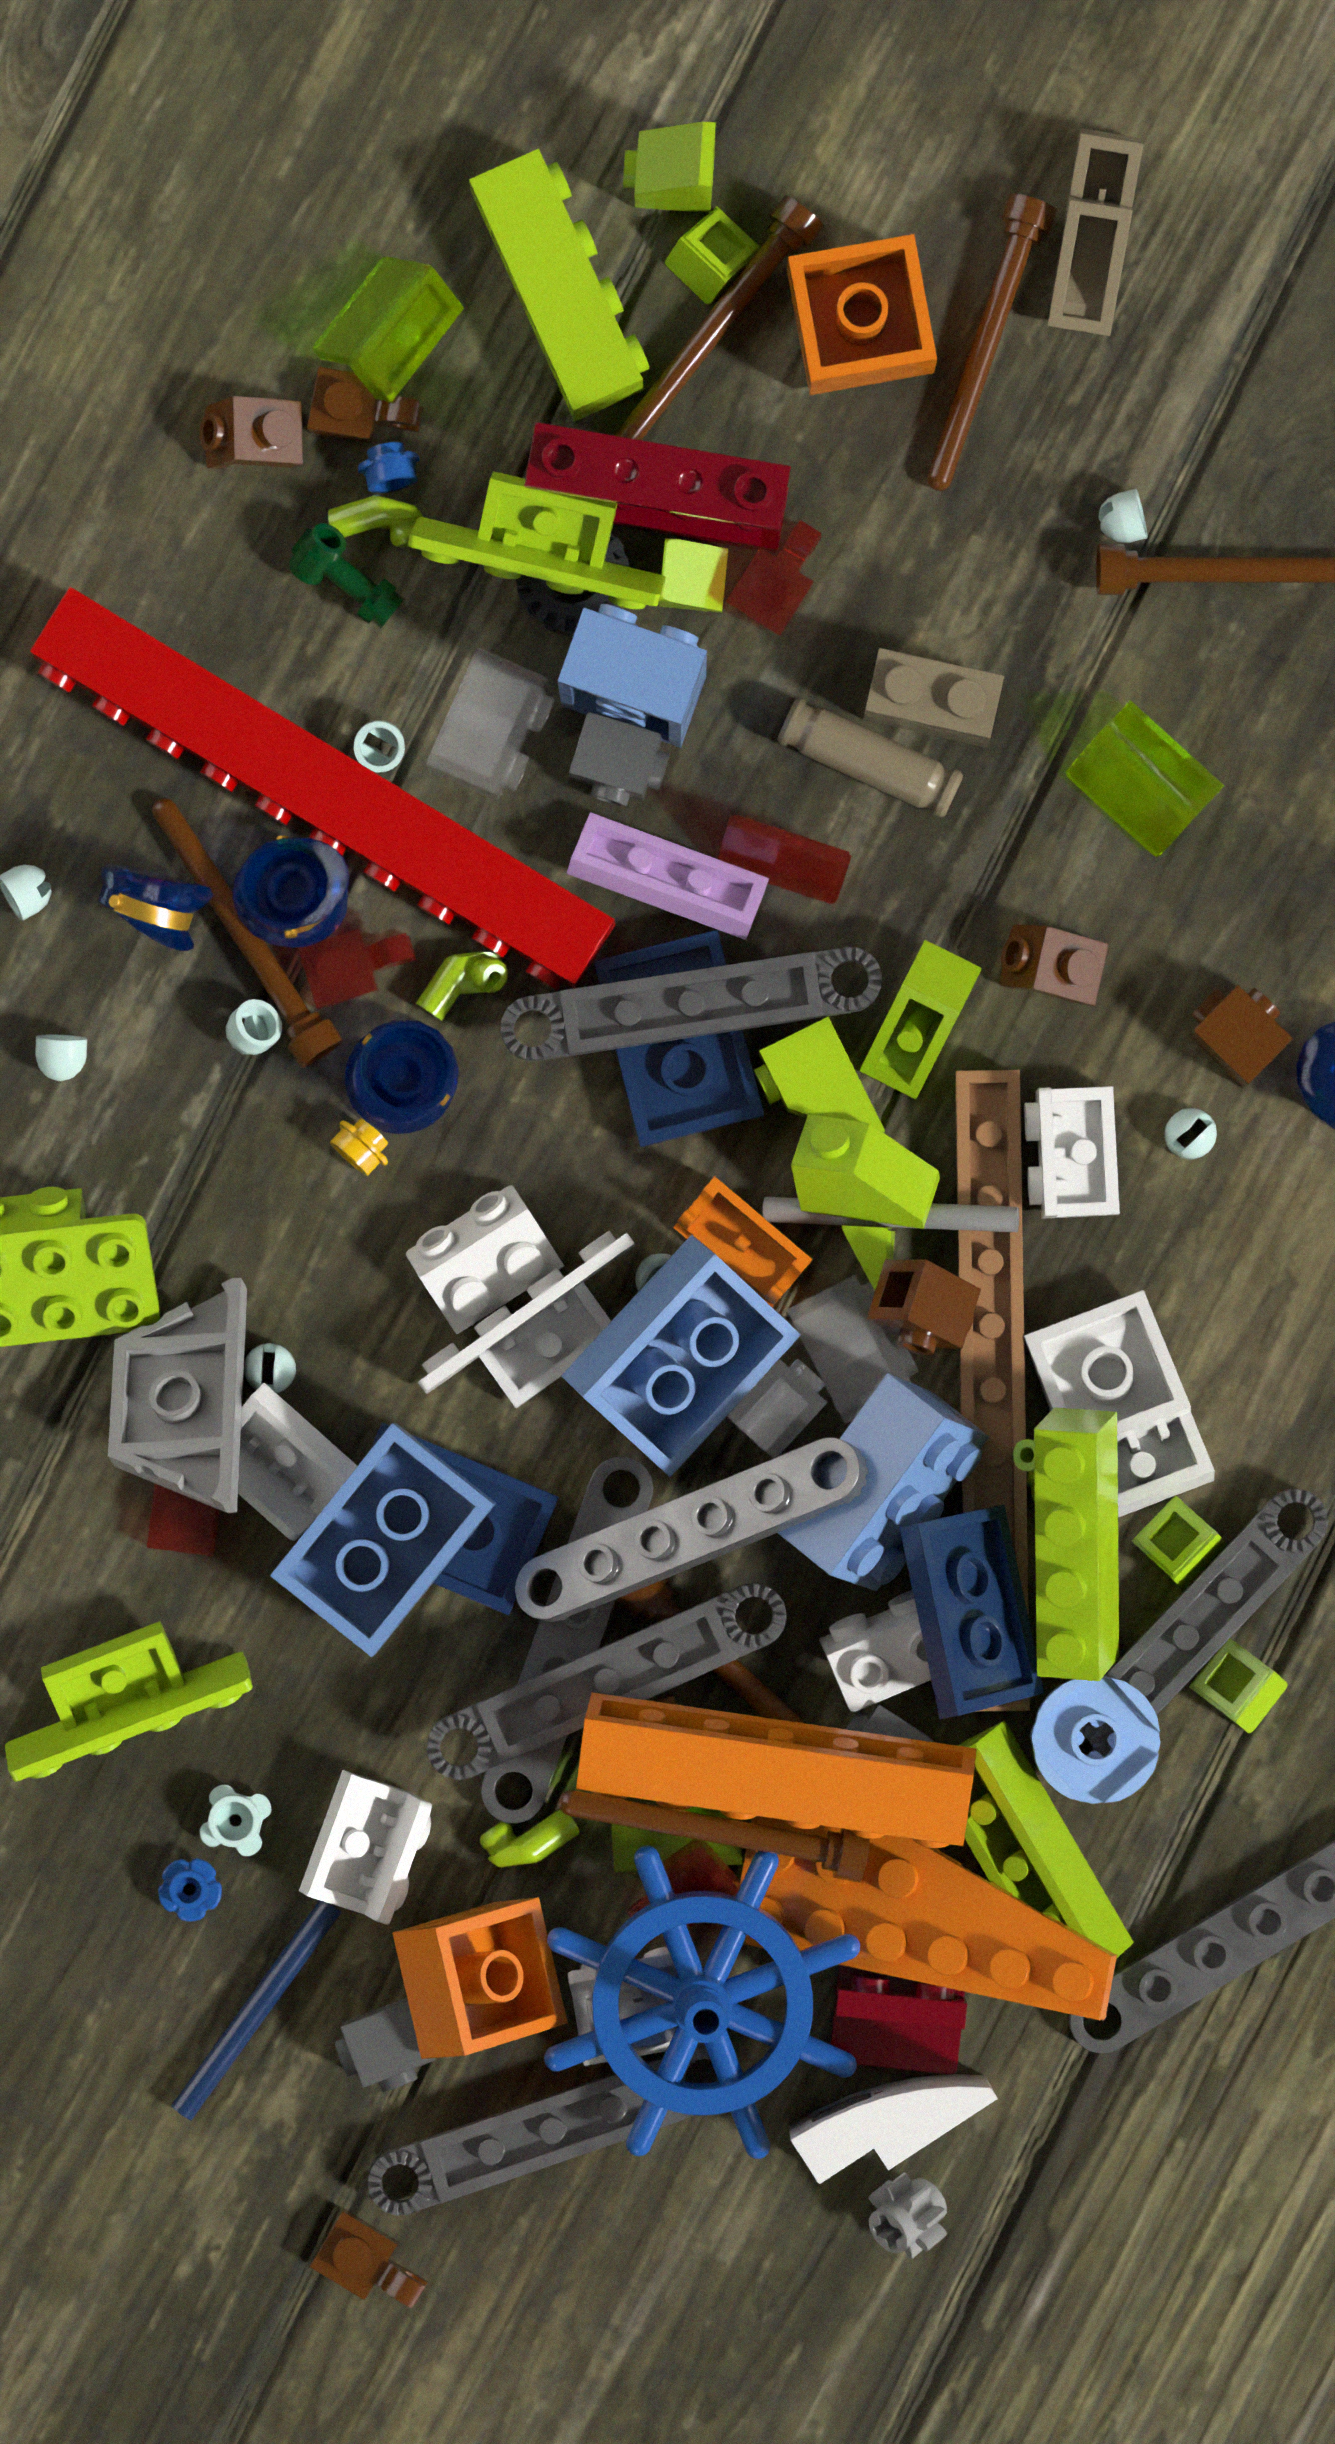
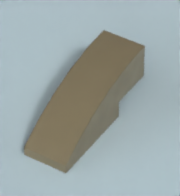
(1095, 232)

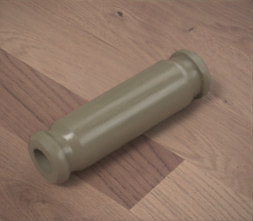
(870, 757)

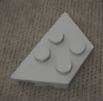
(182, 1399)

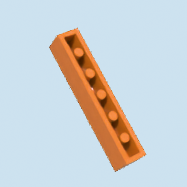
(776, 1770)

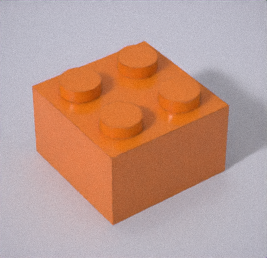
(861, 314)
(480, 1978)

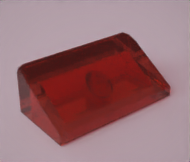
(785, 858)

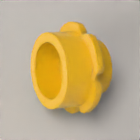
(360, 1146)

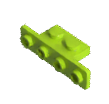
(542, 538)
(118, 1694)

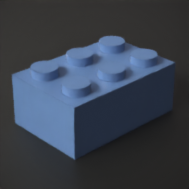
(633, 673)
(681, 1355)
(913, 1458)
(383, 1539)

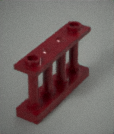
(664, 485)

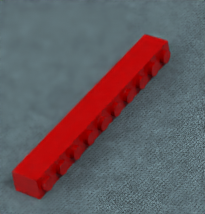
(322, 789)

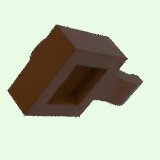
(349, 411)
(359, 2258)

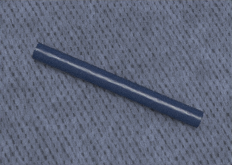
(256, 2009)

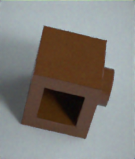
(1239, 1032)
(923, 1305)

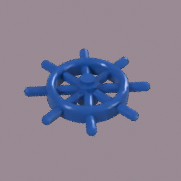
(702, 2002)

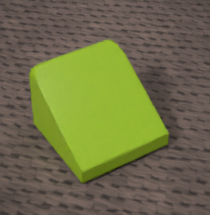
(711, 255)
(693, 575)
(871, 1248)
(1179, 1542)
(1239, 1685)

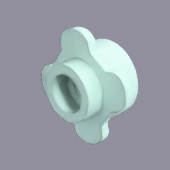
(246, 1835)

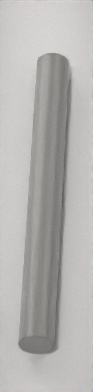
(939, 1217)

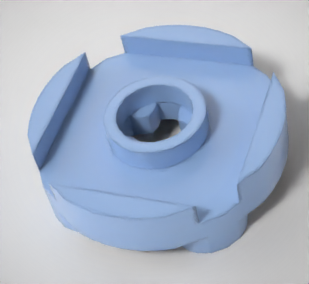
(1133, 1740)

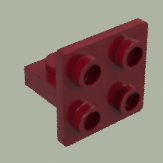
(897, 2021)

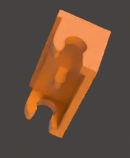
(743, 1241)

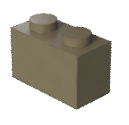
(933, 697)

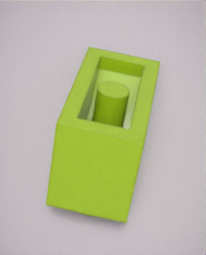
(673, 168)
(920, 1019)
(815, 1076)
(861, 1174)

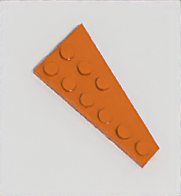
(938, 1926)

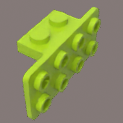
(71, 1272)

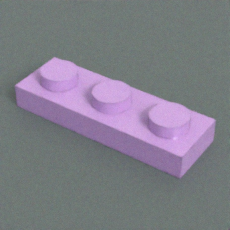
(667, 876)

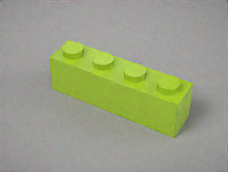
(558, 285)
(1076, 1543)
(1029, 1847)

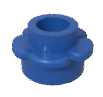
(389, 468)
(189, 1906)

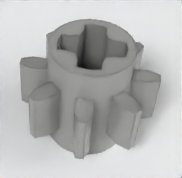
(907, 2215)

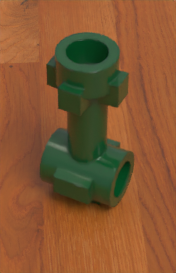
(319, 556)

